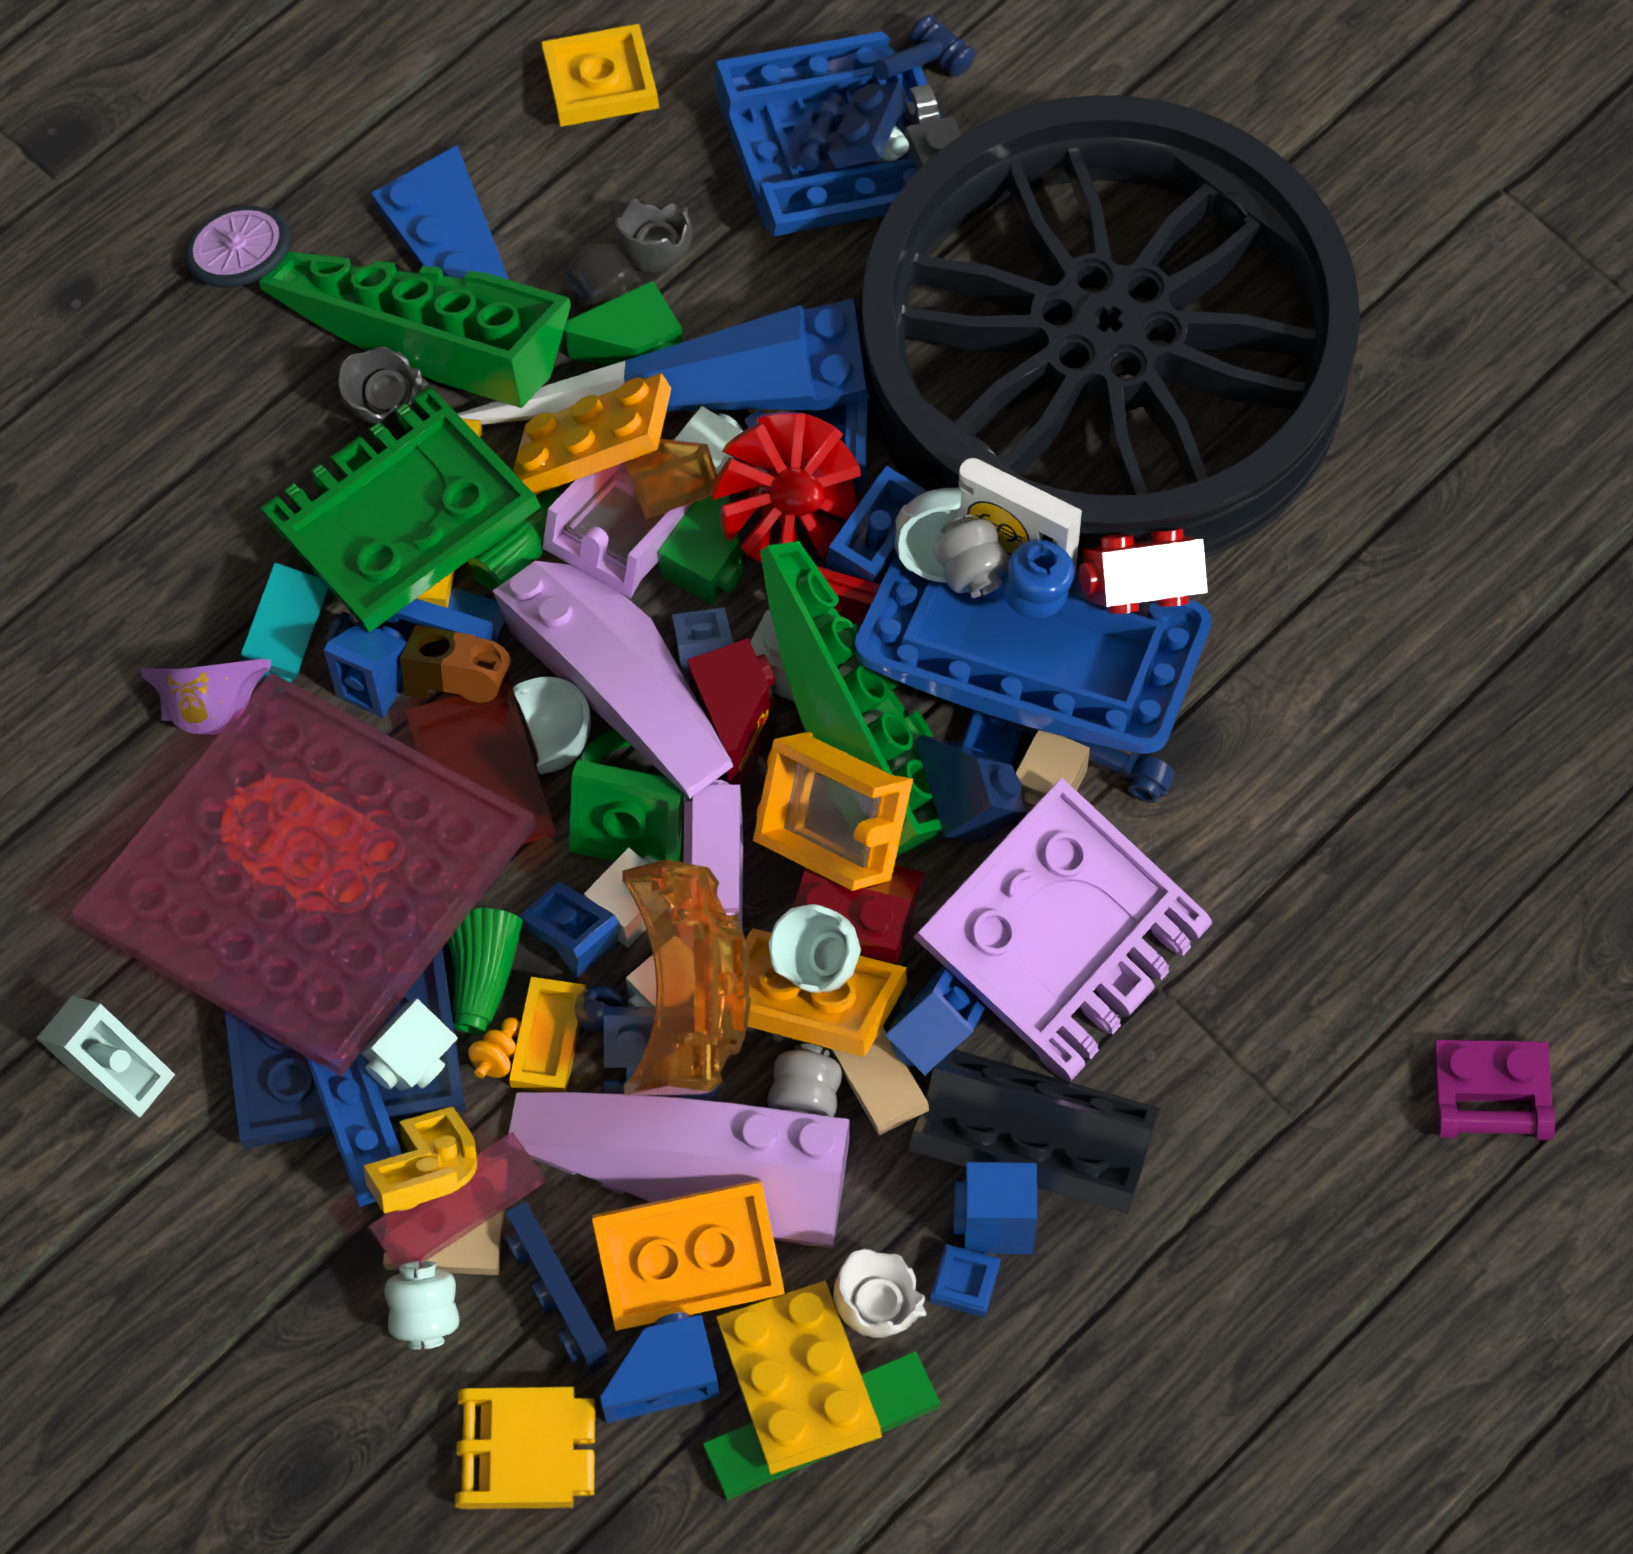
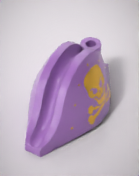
(205, 696)

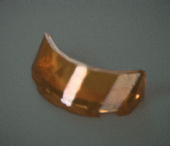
(699, 979)

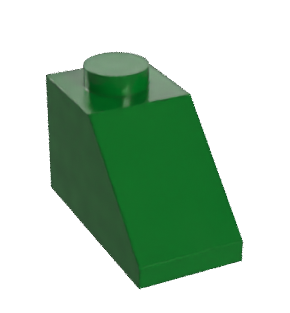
(622, 328)
(698, 553)

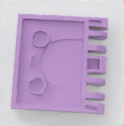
(1055, 922)

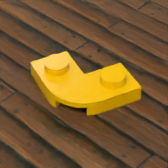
(437, 1162)

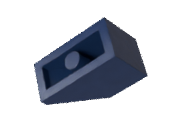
(970, 789)

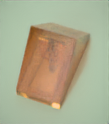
(671, 476)

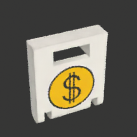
(1016, 508)

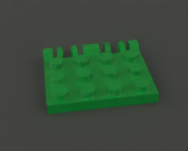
(402, 513)

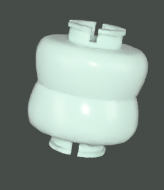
(421, 1304)

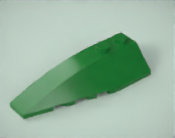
(456, 330)
(836, 693)

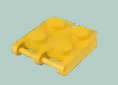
(526, 1448)

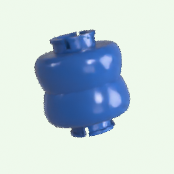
(1038, 579)

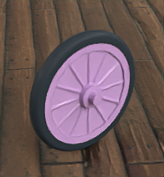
(237, 246)

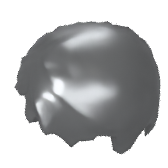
(653, 236)
(378, 384)

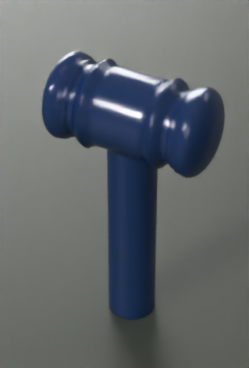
(932, 43)

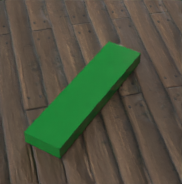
(896, 1391)

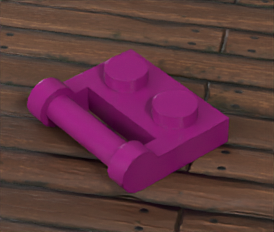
(1496, 1074)

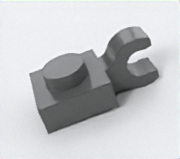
(928, 132)

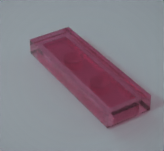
(419, 1233)

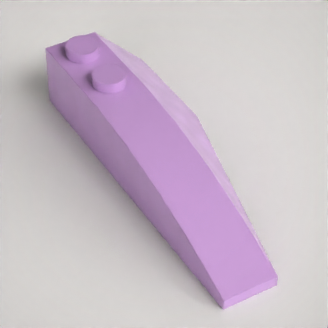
(619, 665)
(691, 1146)

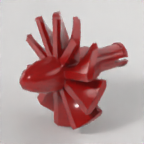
(791, 469)

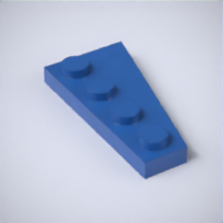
(440, 217)

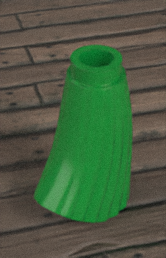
(513, 549)
(482, 962)

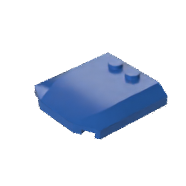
(770, 107)

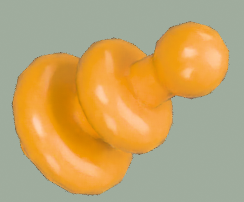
(493, 1053)

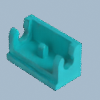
(285, 621)

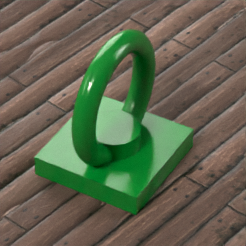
(622, 807)

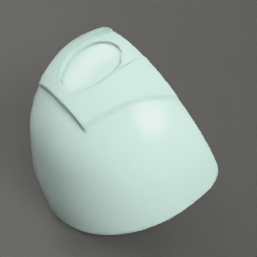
(919, 528)
(555, 719)

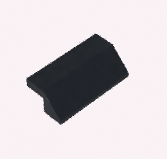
(998, 1113)

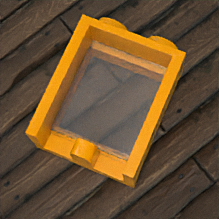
(831, 812)

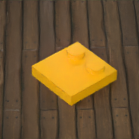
(600, 75)

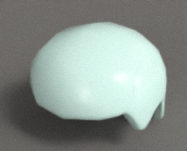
(814, 948)

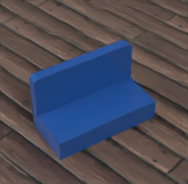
(465, 614)

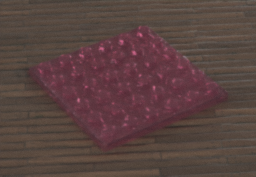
(305, 872)

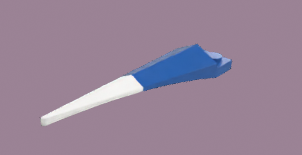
(765, 364)

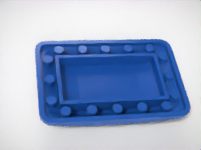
(1065, 674)

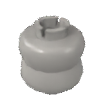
(971, 556)
(805, 1081)

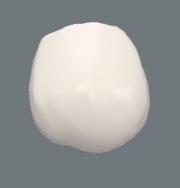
(877, 1294)

